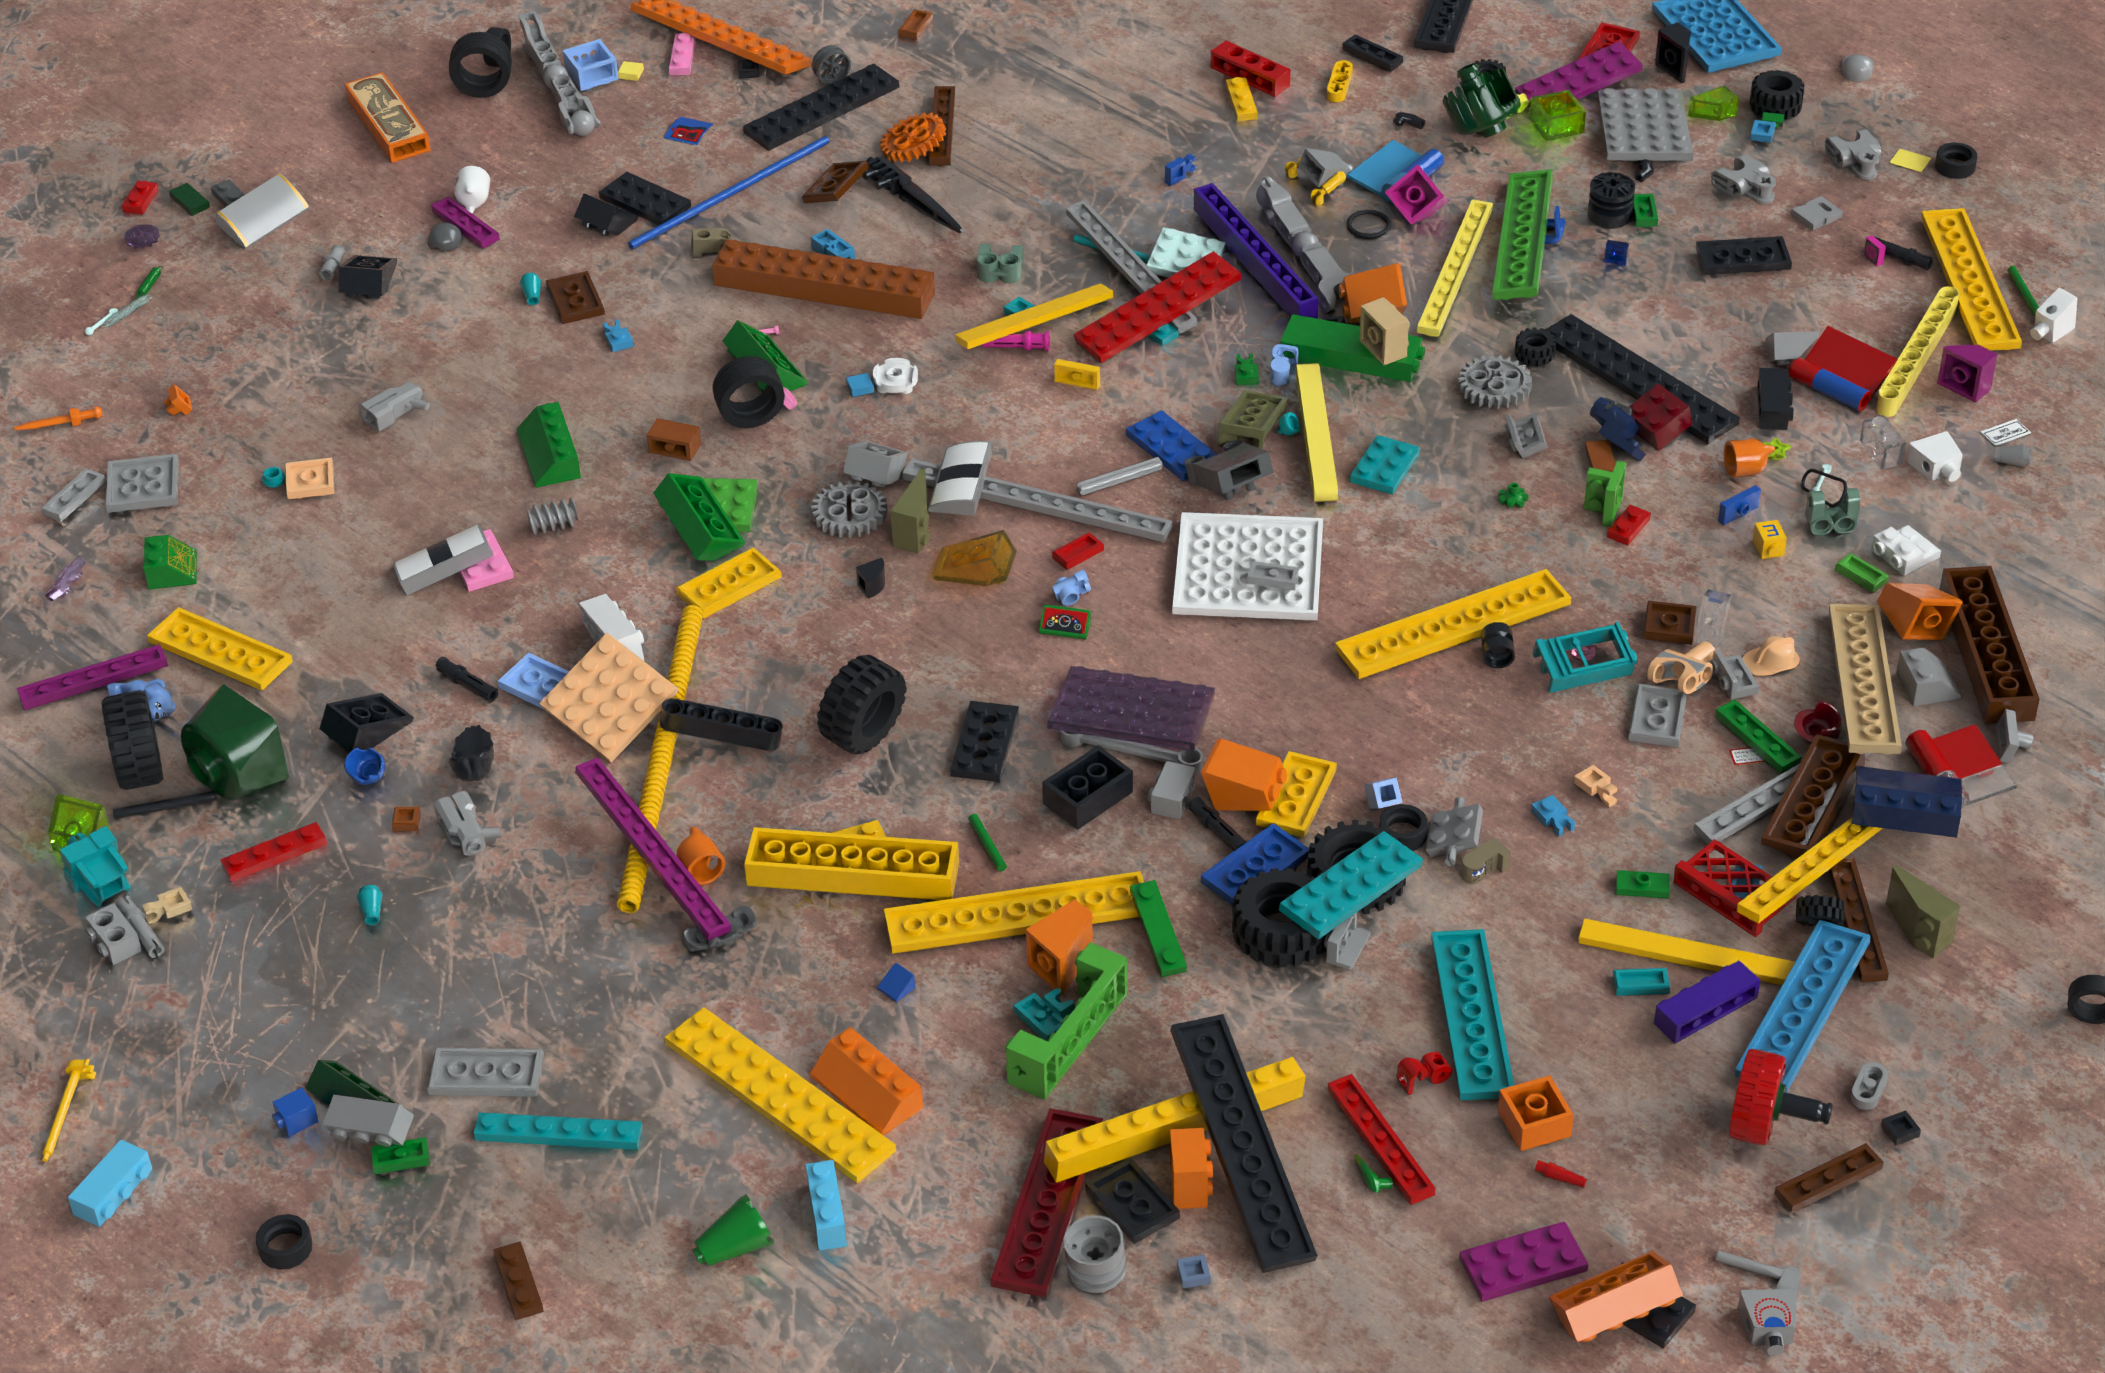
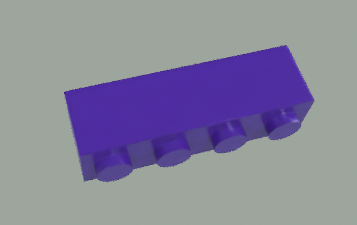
(1706, 1001)

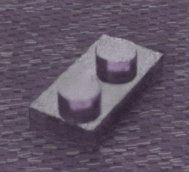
(69, 574)

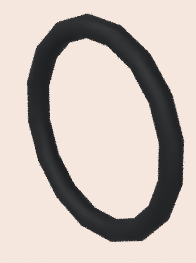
(1367, 235)

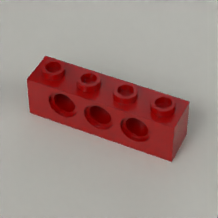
(1258, 70)

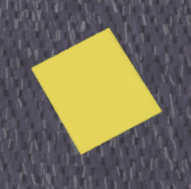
(1910, 160)

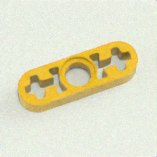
(1338, 75)

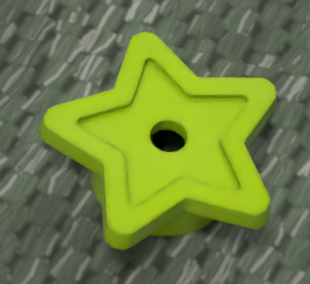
(1780, 449)

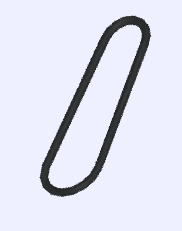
(1829, 476)

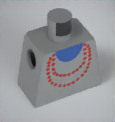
(1769, 1317)

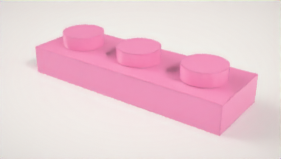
(682, 54)

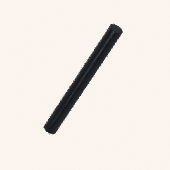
(164, 804)

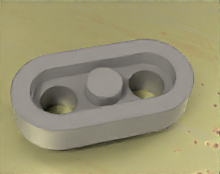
(1869, 1086)

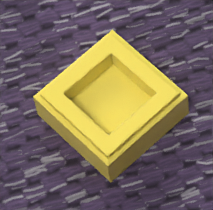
(630, 71)

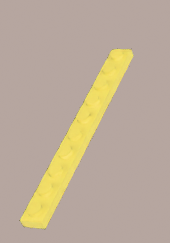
(1454, 268)

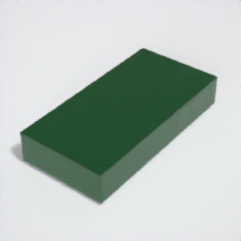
(189, 199)

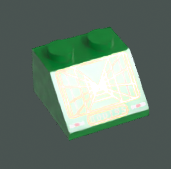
(169, 562)

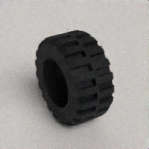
(861, 704)
(132, 740)
(1266, 939)

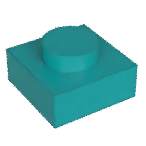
(1017, 305)
(1164, 334)

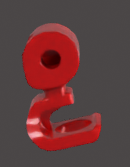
(1431, 1066)

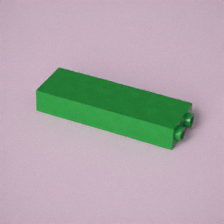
(1340, 348)

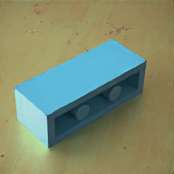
(110, 1183)
(826, 1205)

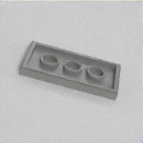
(485, 1072)

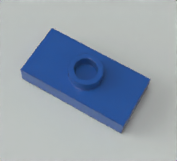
(1739, 505)

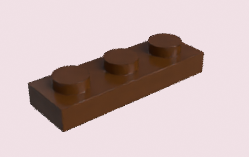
(518, 1280)

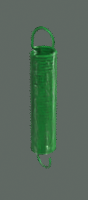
(149, 281)

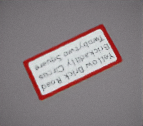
(1745, 756)

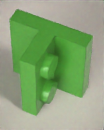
(1605, 491)

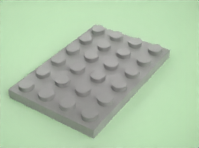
(1644, 125)

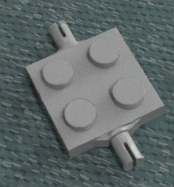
(1454, 830)

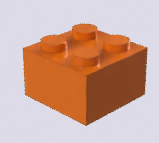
(1535, 1113)
(1190, 1168)

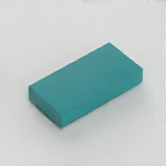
(1641, 981)

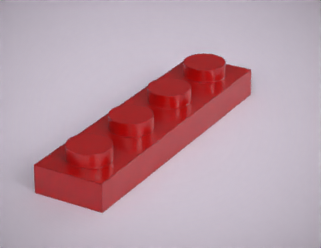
(273, 851)

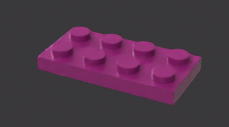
(1523, 1261)

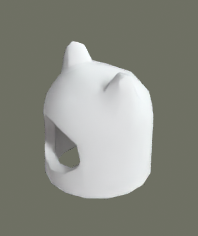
(472, 187)

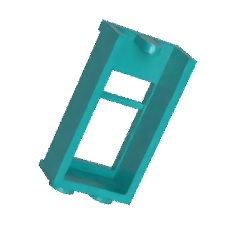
(1559, 667)

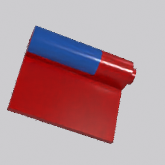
(1843, 368)

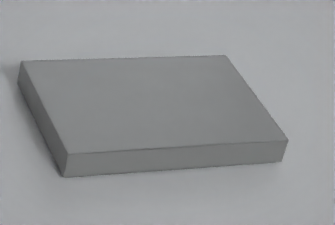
(1657, 715)

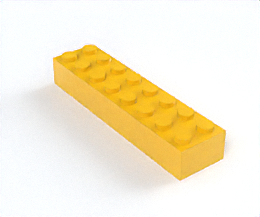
(852, 864)

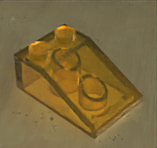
(977, 561)

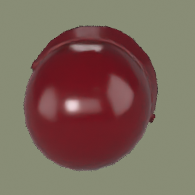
(1822, 721)

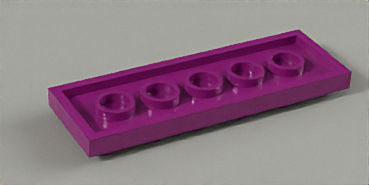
(1585, 74)

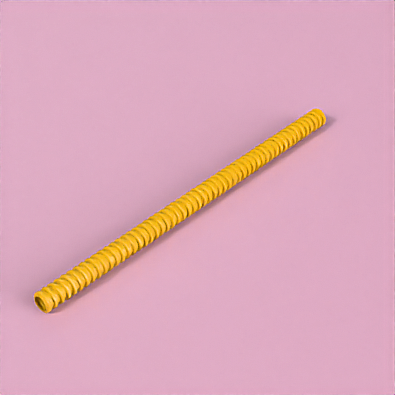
(660, 758)

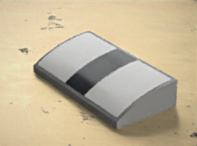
(961, 478)
(443, 559)

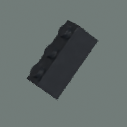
(1774, 399)

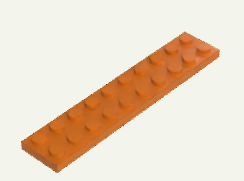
(723, 35)

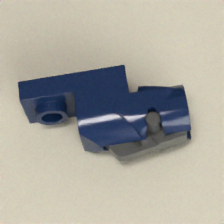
(1617, 425)

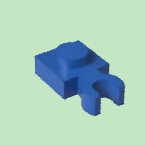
(1176, 170)

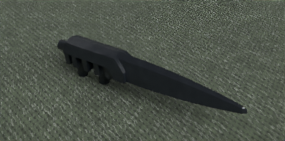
(901, 183)

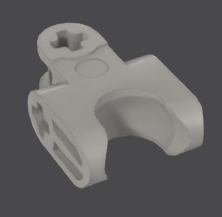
(1858, 155)
(1748, 178)

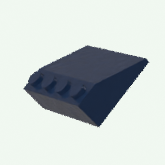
(1907, 801)

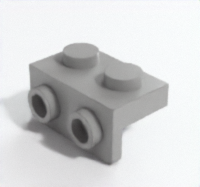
(1526, 435)
(1734, 675)
(1346, 943)

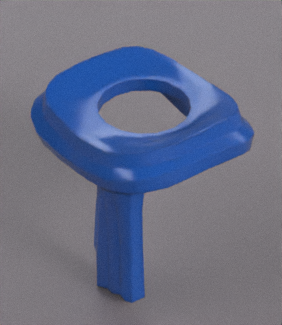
(1558, 224)

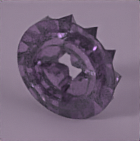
(148, 235)

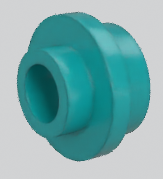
(273, 477)

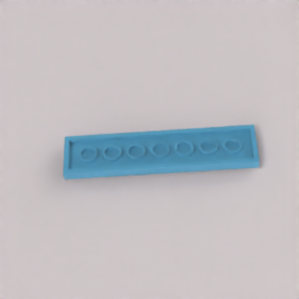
(1808, 995)

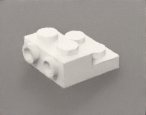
(1904, 549)

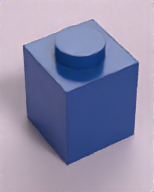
(294, 1112)

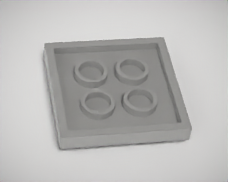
(142, 483)

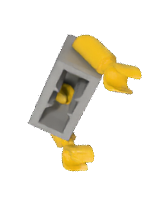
(1323, 169)

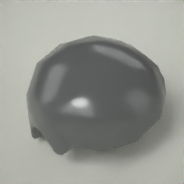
(444, 236)

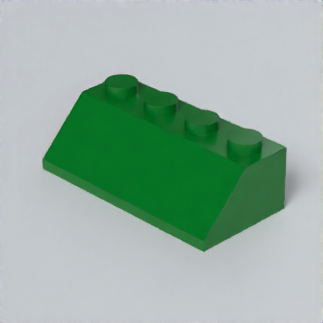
(747, 341)
(548, 446)
(698, 516)

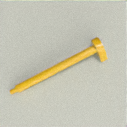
(76, 1070)

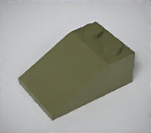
(911, 516)
(1922, 912)

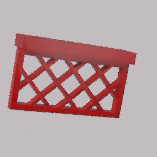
(1721, 896)

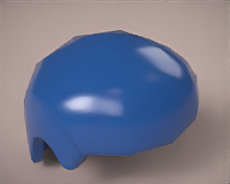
(365, 766)

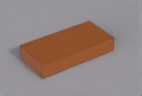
(915, 24)
(1600, 455)

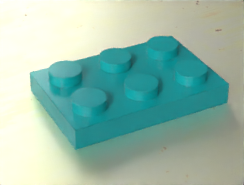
(1385, 464)

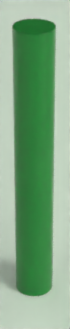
(987, 842)

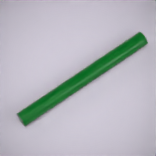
(2023, 289)

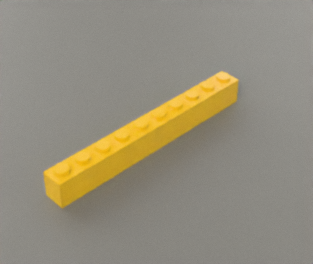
(1151, 1125)

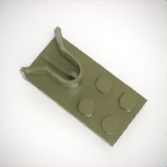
(1251, 417)

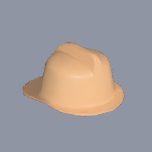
(1772, 657)

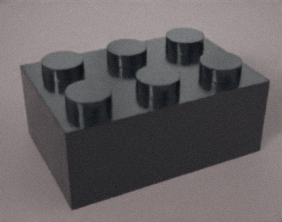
(1087, 787)

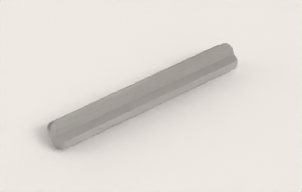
(1119, 476)

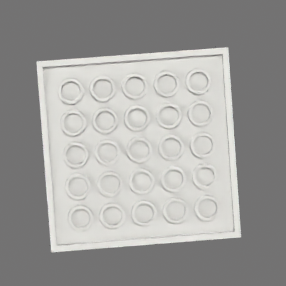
(1217, 557)

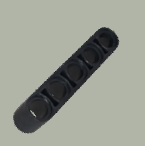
(721, 724)

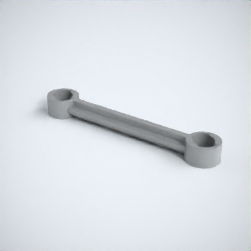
(1135, 748)

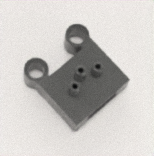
(1229, 470)

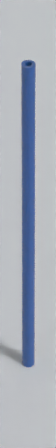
(728, 192)

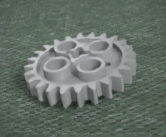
(1494, 381)
(831, 509)

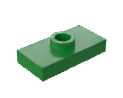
(1643, 884)

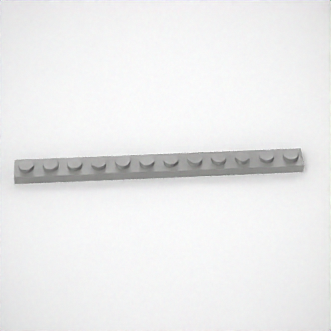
(1057, 505)

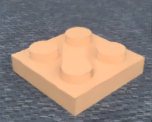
(309, 478)

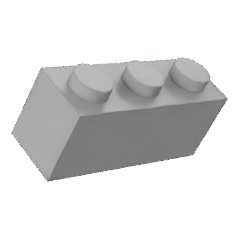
(367, 1120)

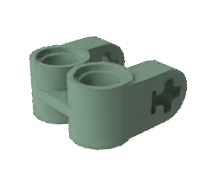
(1006, 267)
(1841, 518)

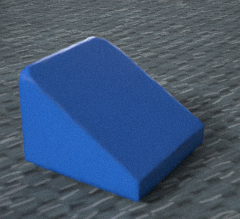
(897, 983)

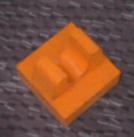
(178, 401)

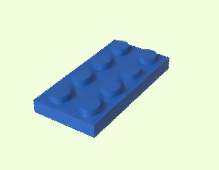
(1169, 441)
(1264, 852)

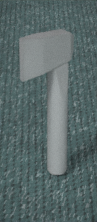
(1787, 1277)

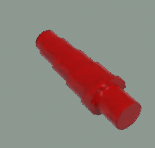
(1559, 1173)

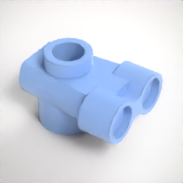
(1068, 589)

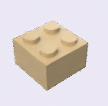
(1384, 331)

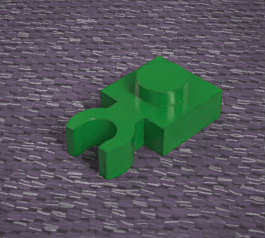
(1246, 371)

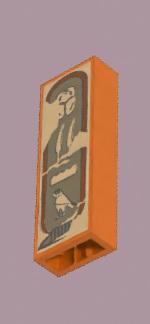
(387, 117)

